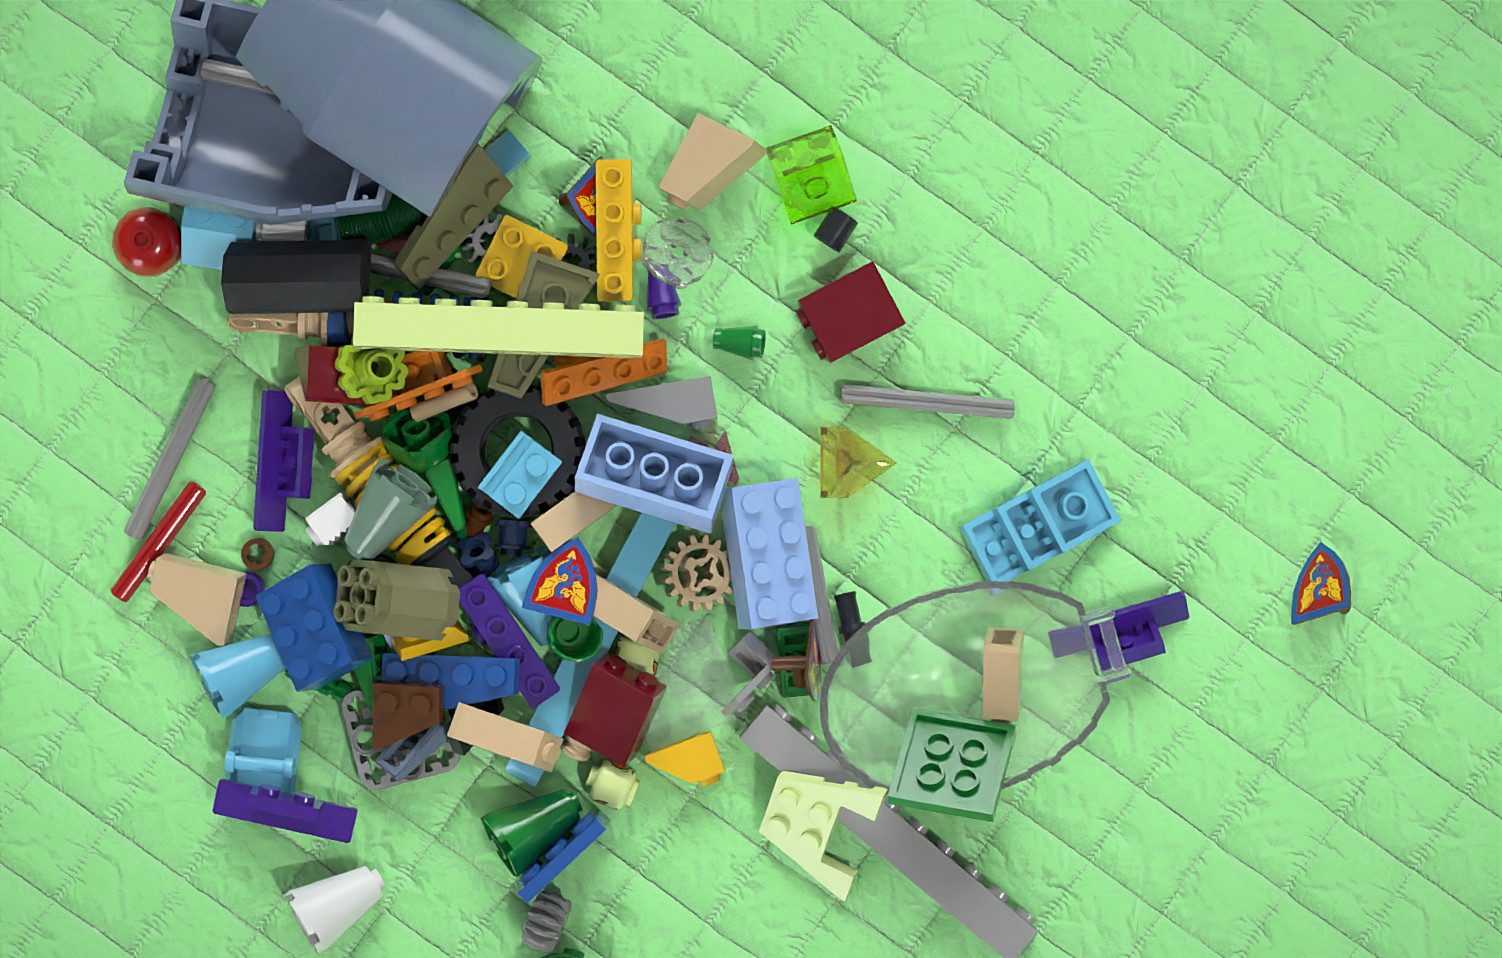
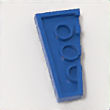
(464, 677)

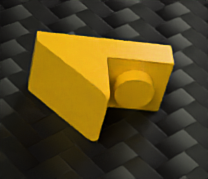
(414, 647)

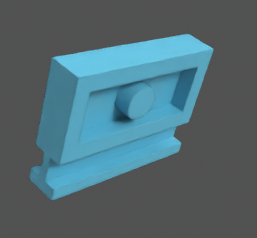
(520, 474)

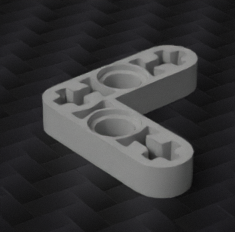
(363, 768)

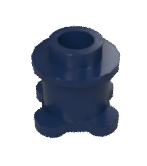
(512, 537)
(477, 555)

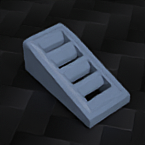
(425, 747)

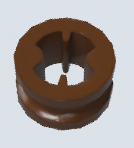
(247, 550)

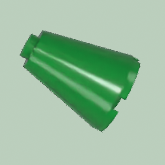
(531, 828)

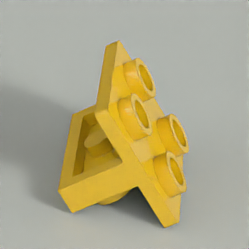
(511, 251)

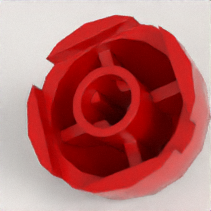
(147, 241)

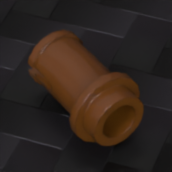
(477, 520)

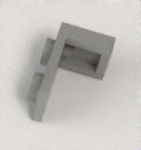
(756, 661)

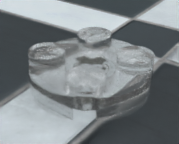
(671, 269)

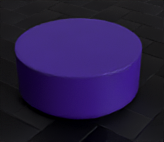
(253, 585)

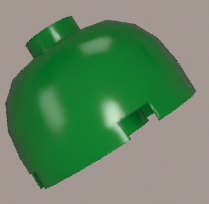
(417, 443)

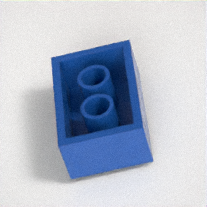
(305, 630)

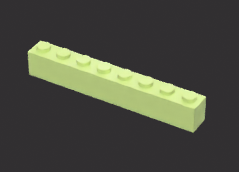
(498, 329)

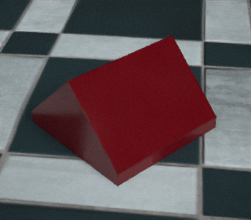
(320, 376)

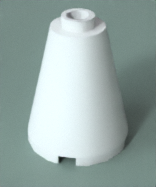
(334, 904)

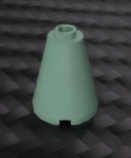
(387, 509)

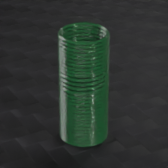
(398, 216)

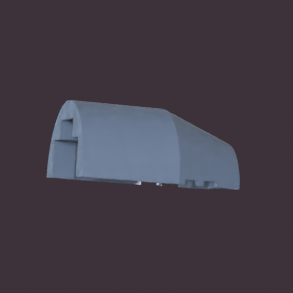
(389, 83)
(234, 145)

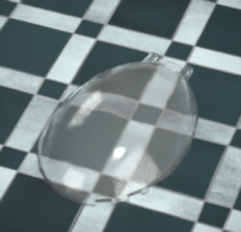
(932, 660)

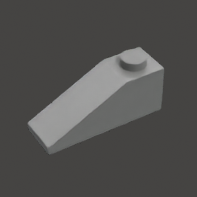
(679, 401)

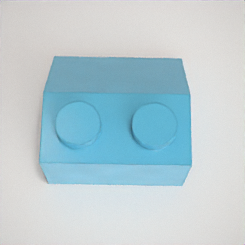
(208, 235)

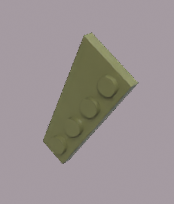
(471, 198)
(544, 282)

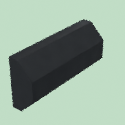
(295, 276)

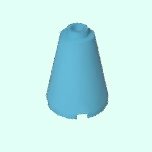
(511, 586)
(237, 671)

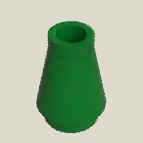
(741, 341)

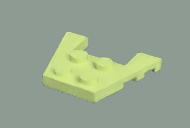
(803, 820)

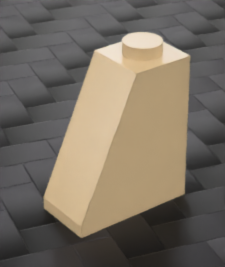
(708, 163)
(569, 519)
(199, 594)
(633, 616)
(1002, 674)
(505, 737)

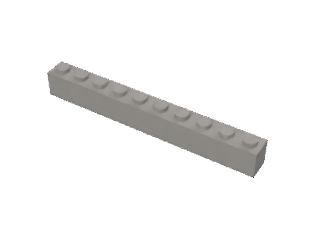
(898, 840)

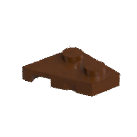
(404, 710)

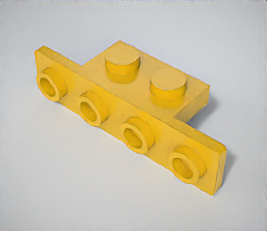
(616, 230)

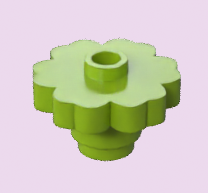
(359, 379)

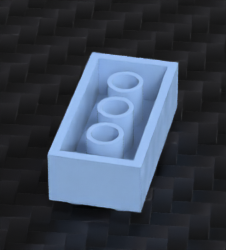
(653, 473)
(768, 554)

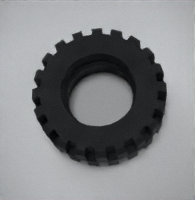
(492, 408)

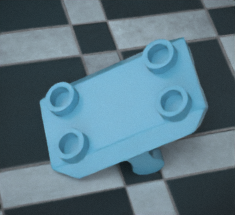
(264, 748)

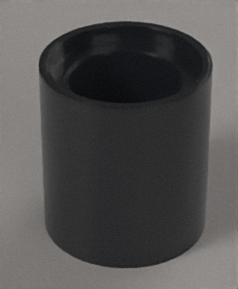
(835, 229)

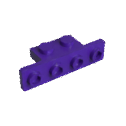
(282, 463)
(1139, 626)
(506, 639)
(283, 810)

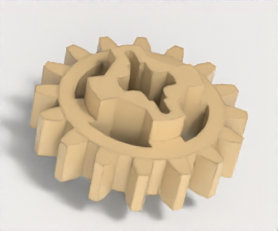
(686, 565)

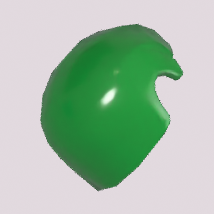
(574, 640)

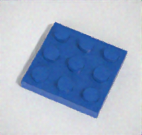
(562, 854)

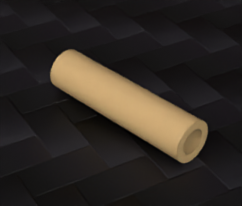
(443, 402)

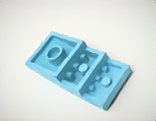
(1040, 523)

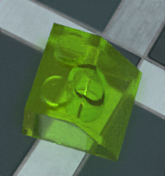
(811, 174)

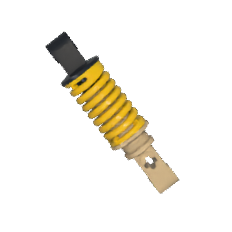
(354, 460)

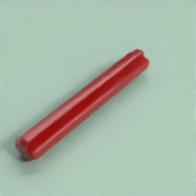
(158, 541)

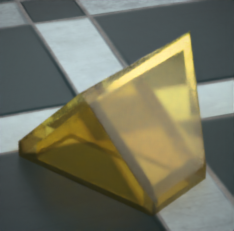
(848, 462)

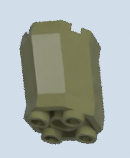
(396, 599)

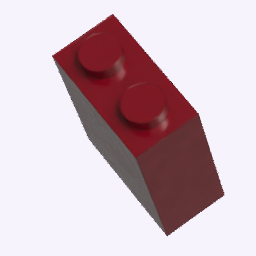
(849, 313)
(615, 709)

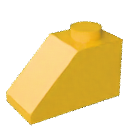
(690, 759)

